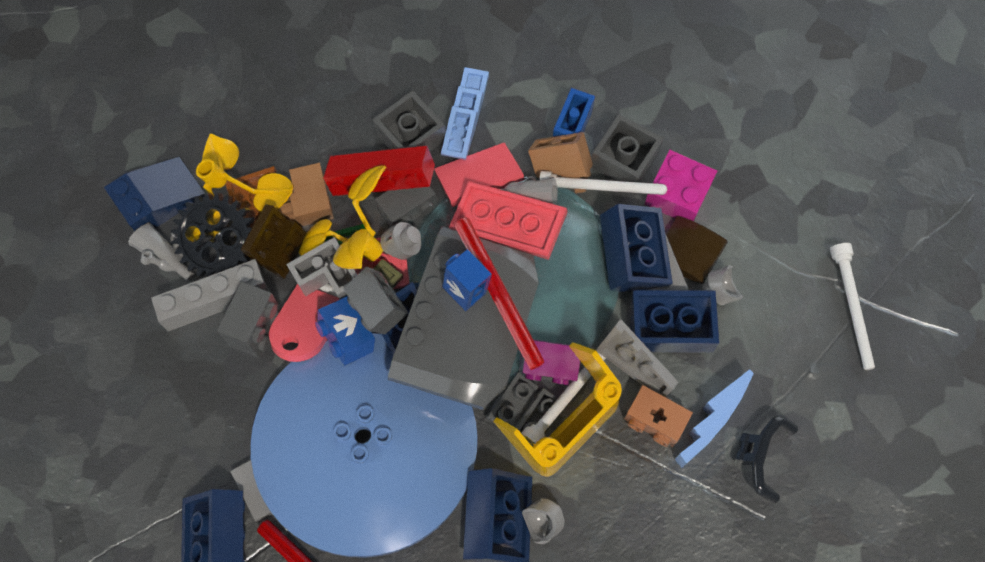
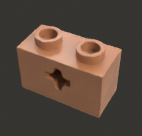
(672, 419)

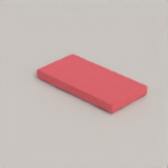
(511, 219)

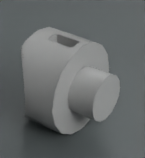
(404, 241)
(722, 282)
(543, 520)

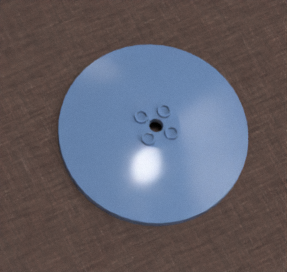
(350, 493)

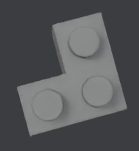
(317, 269)

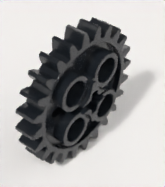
(201, 216)

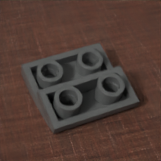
(521, 403)

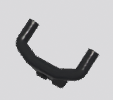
(757, 458)

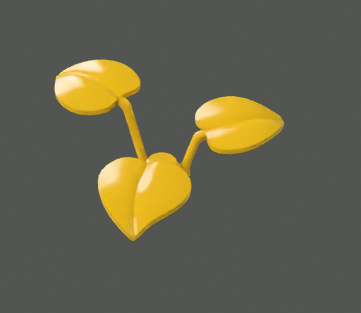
(222, 155)
(362, 242)

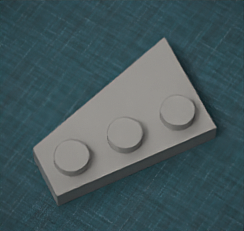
(636, 360)

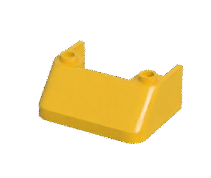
(554, 451)

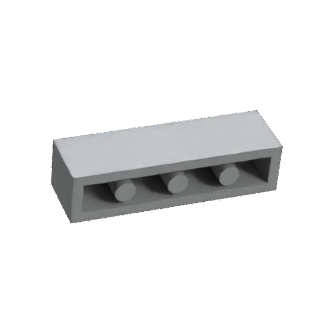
(205, 296)

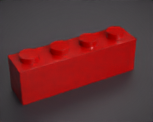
(405, 169)

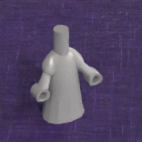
(541, 190)
(158, 250)

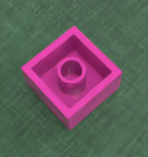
(686, 186)

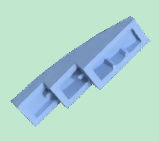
(465, 113)
(718, 411)

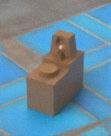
(563, 156)
(309, 198)

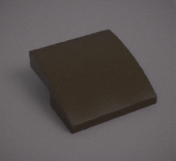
(274, 241)
(695, 248)

